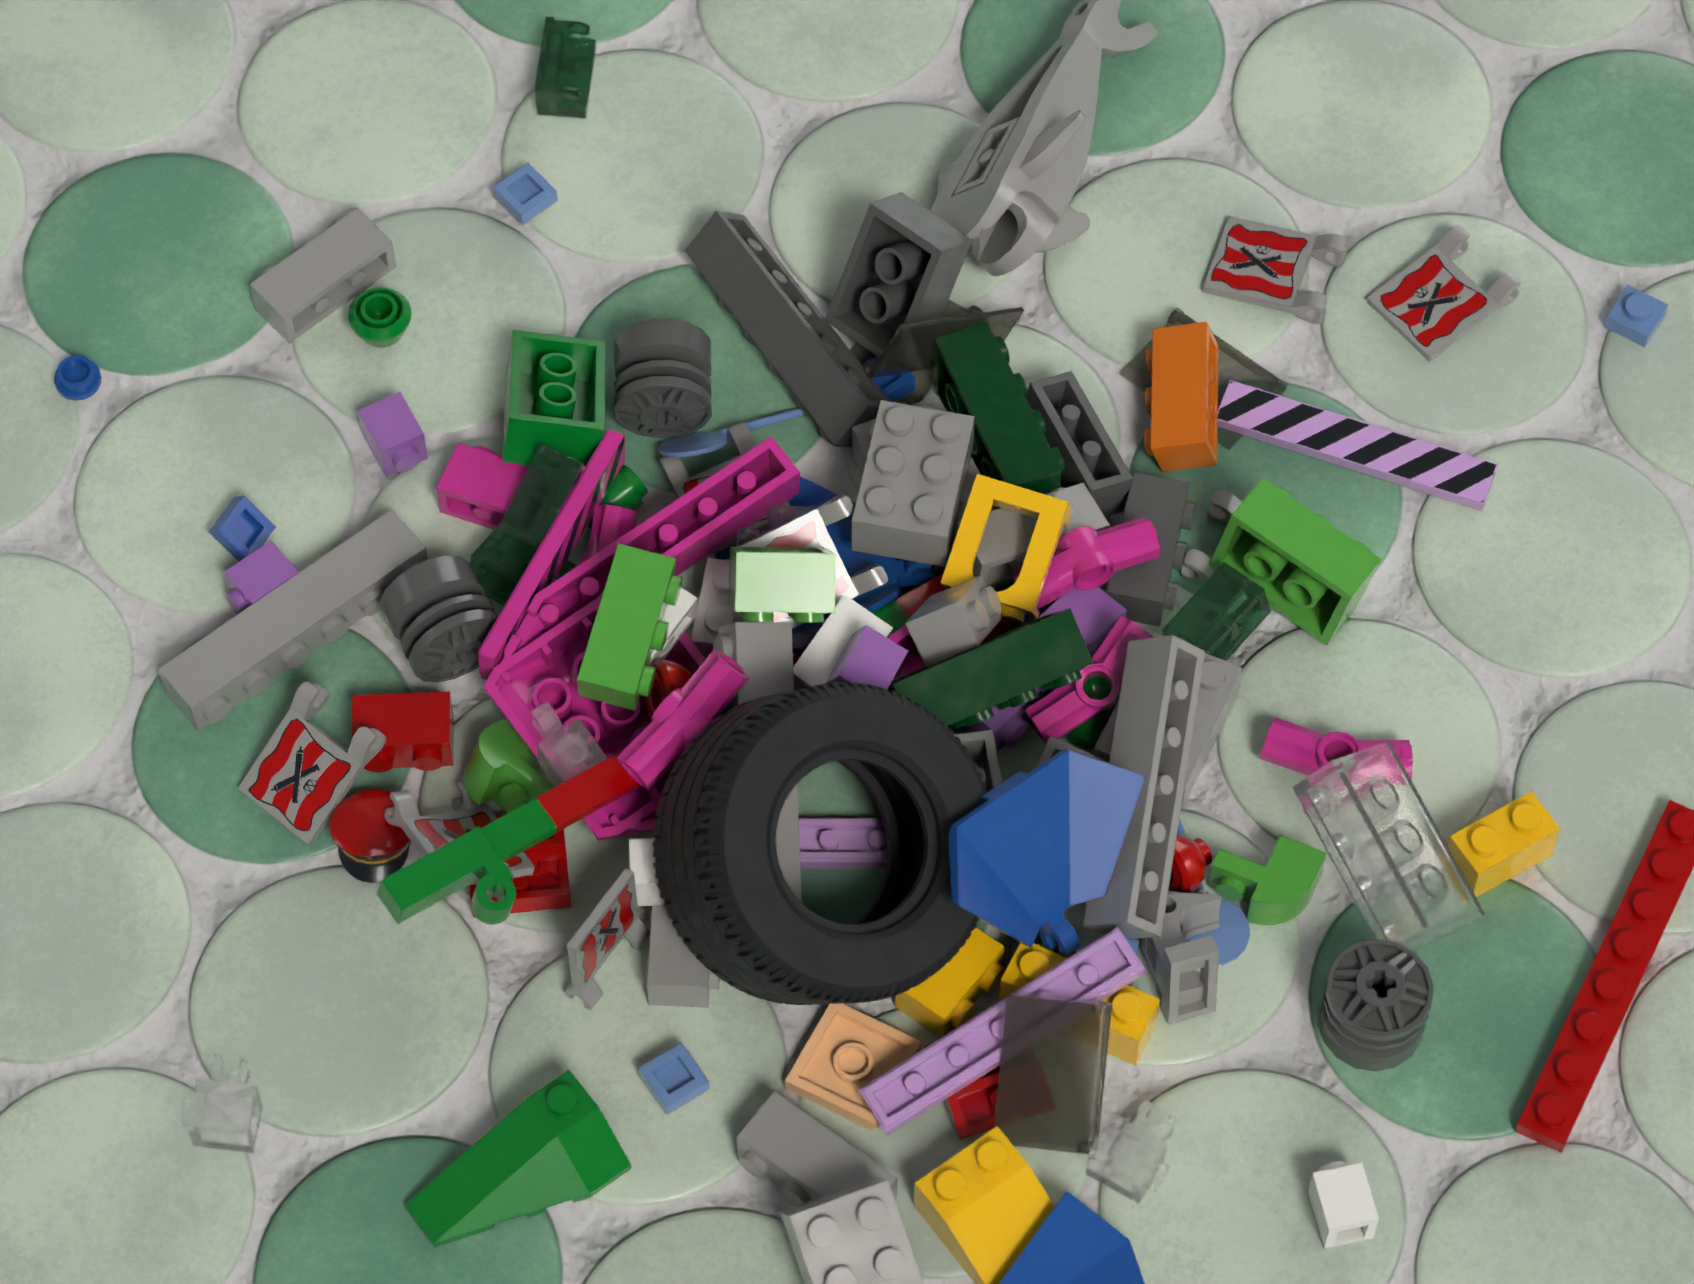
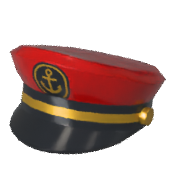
(364, 838)

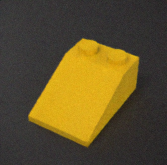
(984, 1206)

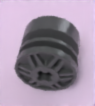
(662, 378)
(439, 617)
(1369, 1029)

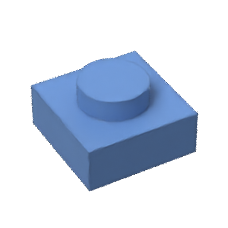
(525, 194)
(1636, 315)
(674, 1078)

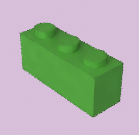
(629, 627)

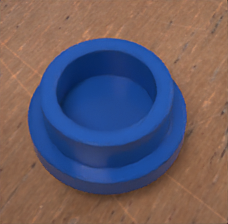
(77, 378)

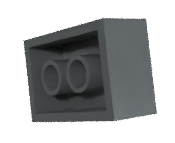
(896, 272)

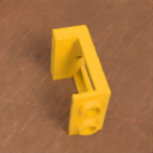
(1052, 516)

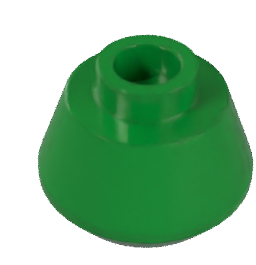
(380, 316)

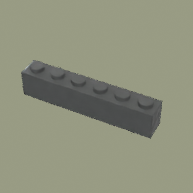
(785, 326)

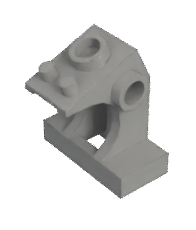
(1175, 959)

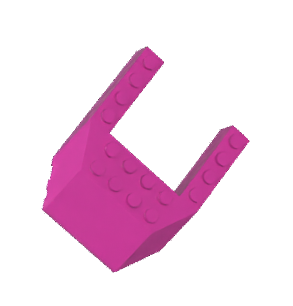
(552, 639)

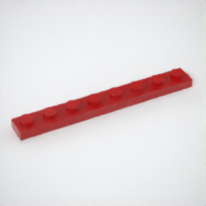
(1611, 981)

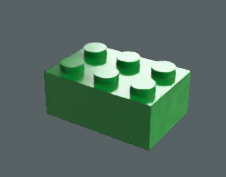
(553, 396)

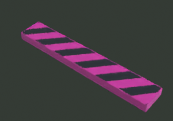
(556, 545)

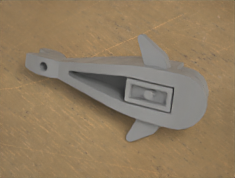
(1031, 150)

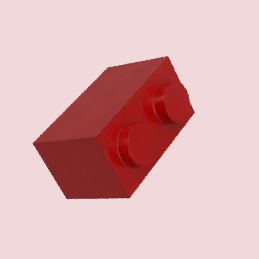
(415, 729)

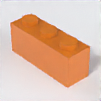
(1183, 397)

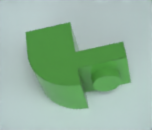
(503, 769)
(1273, 891)

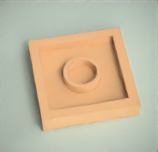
(844, 1057)

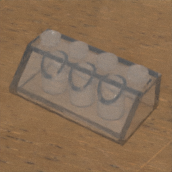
(1387, 848)

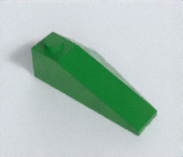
(534, 1158)

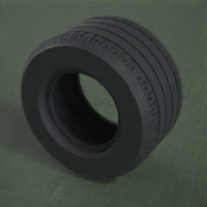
(723, 865)

